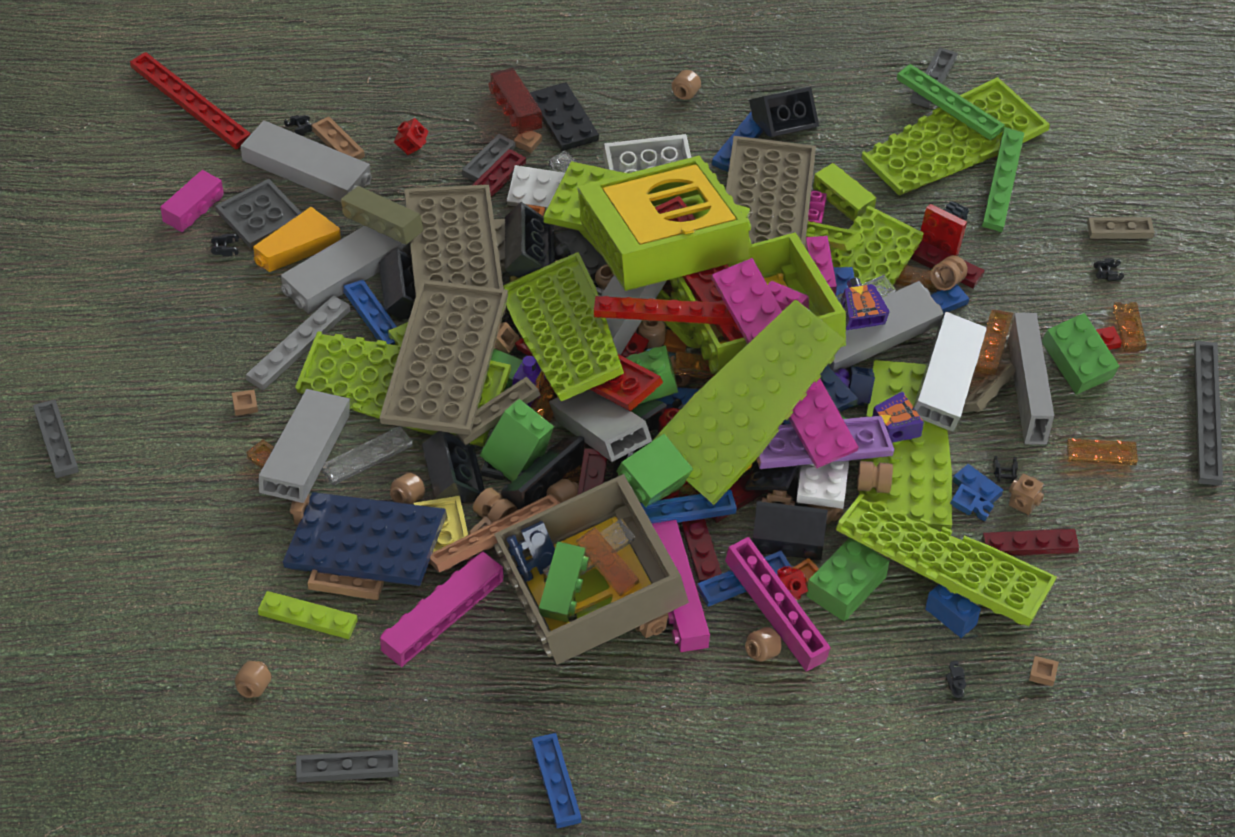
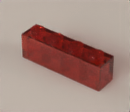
(515, 100)

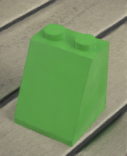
(517, 440)
(655, 470)

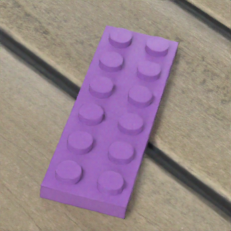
(788, 449)

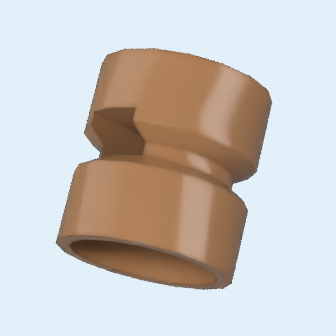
(948, 272)
(874, 477)
(492, 505)

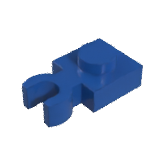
(968, 501)

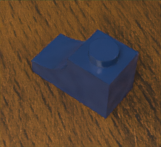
(861, 383)

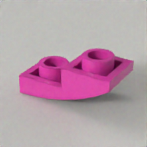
(817, 206)

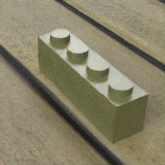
(382, 215)

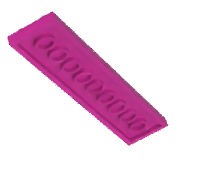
(815, 416)

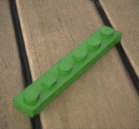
(950, 102)
(1003, 179)

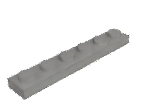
(297, 343)

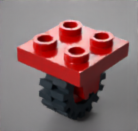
(945, 227)

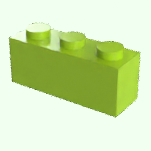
(843, 191)

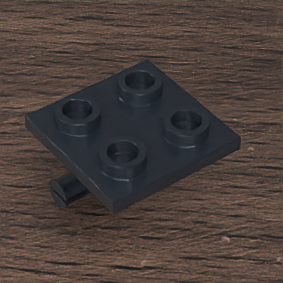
(775, 479)

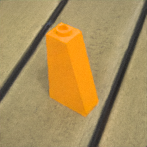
(296, 240)

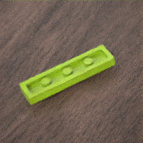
(838, 237)
(307, 615)

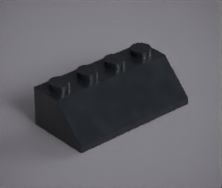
(527, 241)
(546, 470)

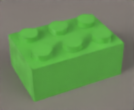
(1080, 353)
(658, 362)
(847, 578)

